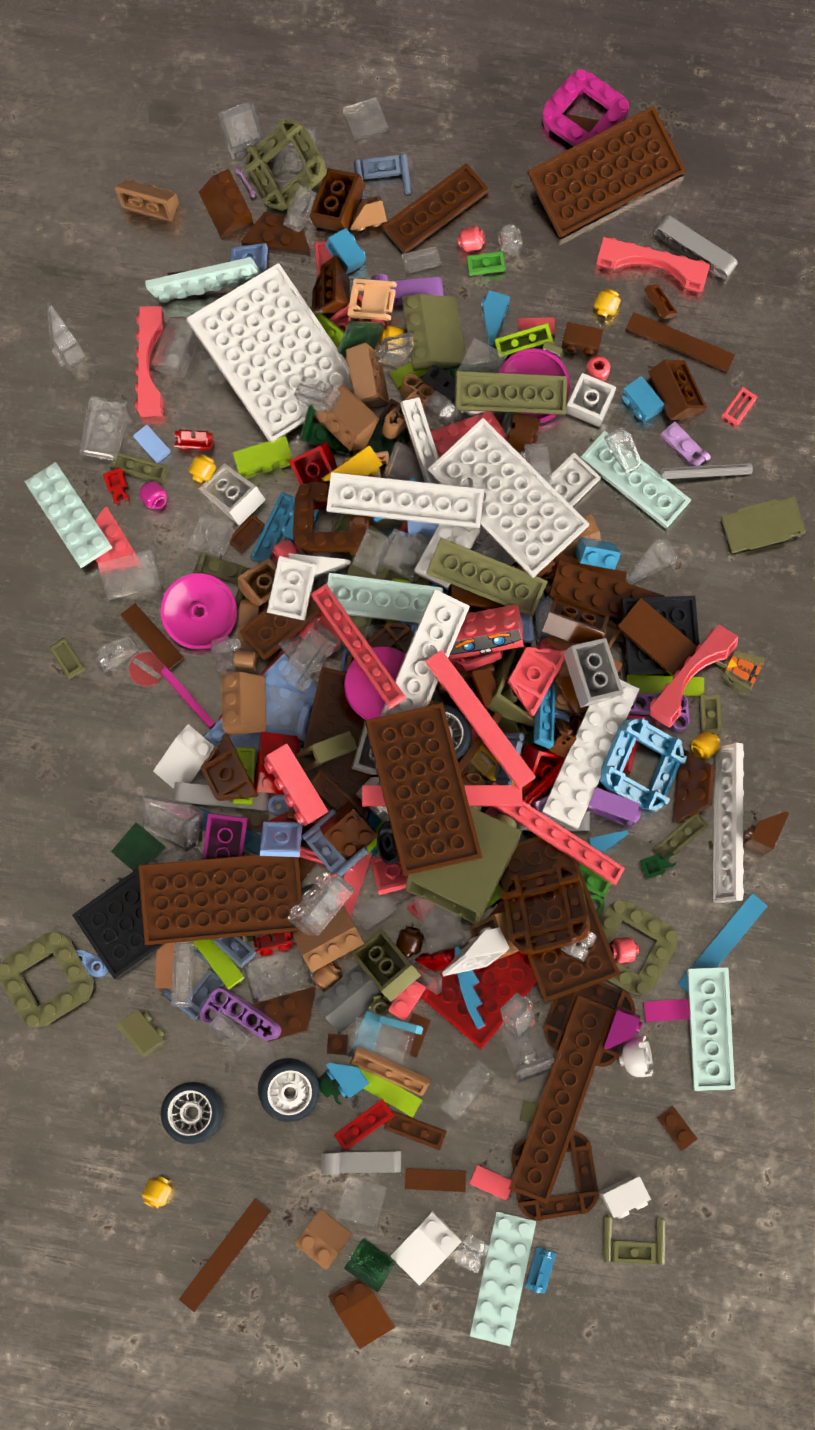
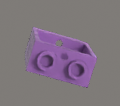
(614, 807)

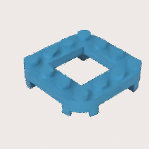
(672, 756)

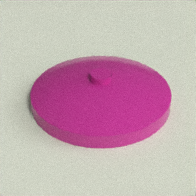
(536, 363)
(198, 610)
(361, 692)

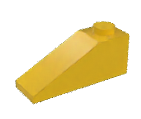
(360, 464)

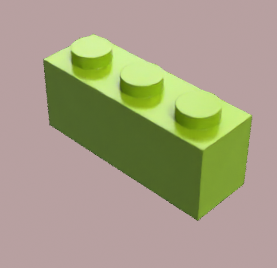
(527, 339)
(263, 457)

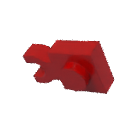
(115, 483)

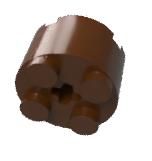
(523, 431)

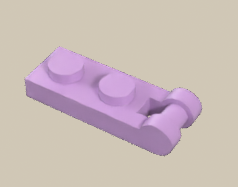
(684, 445)

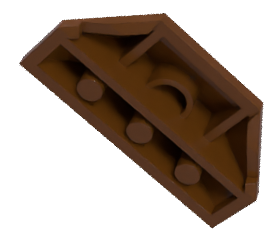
(331, 288)

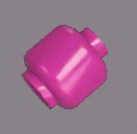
(153, 495)

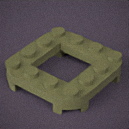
(258, 156)
(660, 954)
(62, 1003)

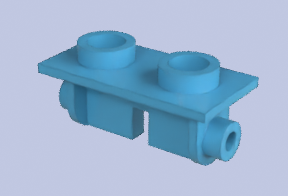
(540, 1270)

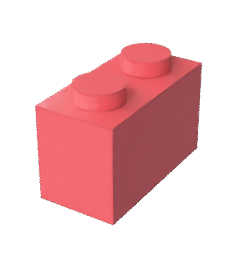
(407, 1000)

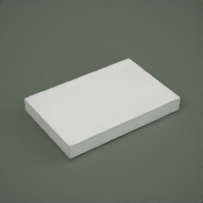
(292, 588)

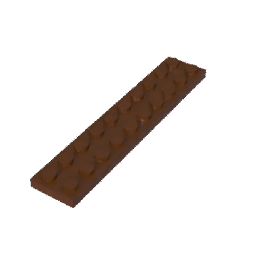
(561, 1099)

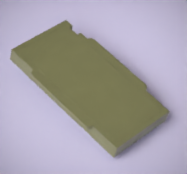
(763, 524)

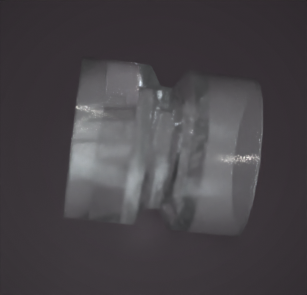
(581, 952)
(471, 1253)

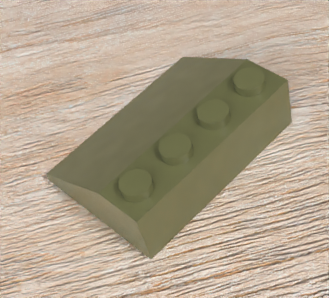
(435, 331)
(504, 698)

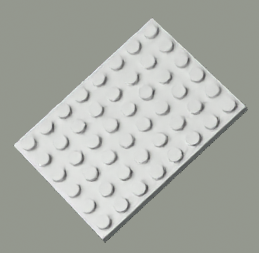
(265, 345)

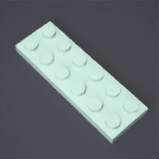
(203, 280)
(641, 486)
(68, 515)
(381, 597)
(710, 1029)
(503, 1278)

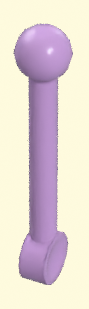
(238, 170)

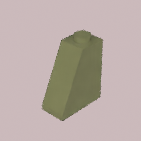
(326, 751)

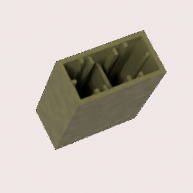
(470, 885)

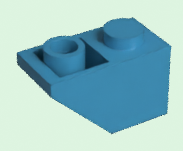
(349, 1078)

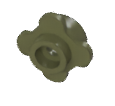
(382, 1009)

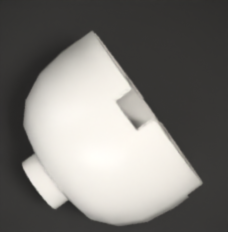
(637, 1057)

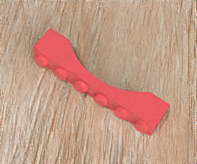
(689, 272)
(150, 328)
(716, 647)

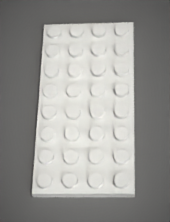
(517, 501)

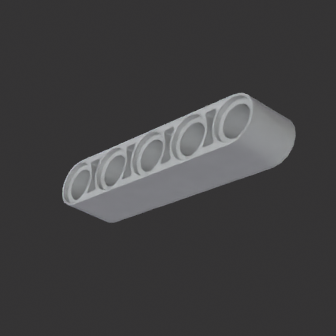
(695, 246)
(203, 795)

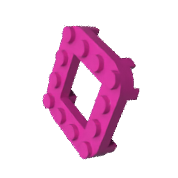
(576, 84)

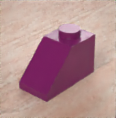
(622, 1027)

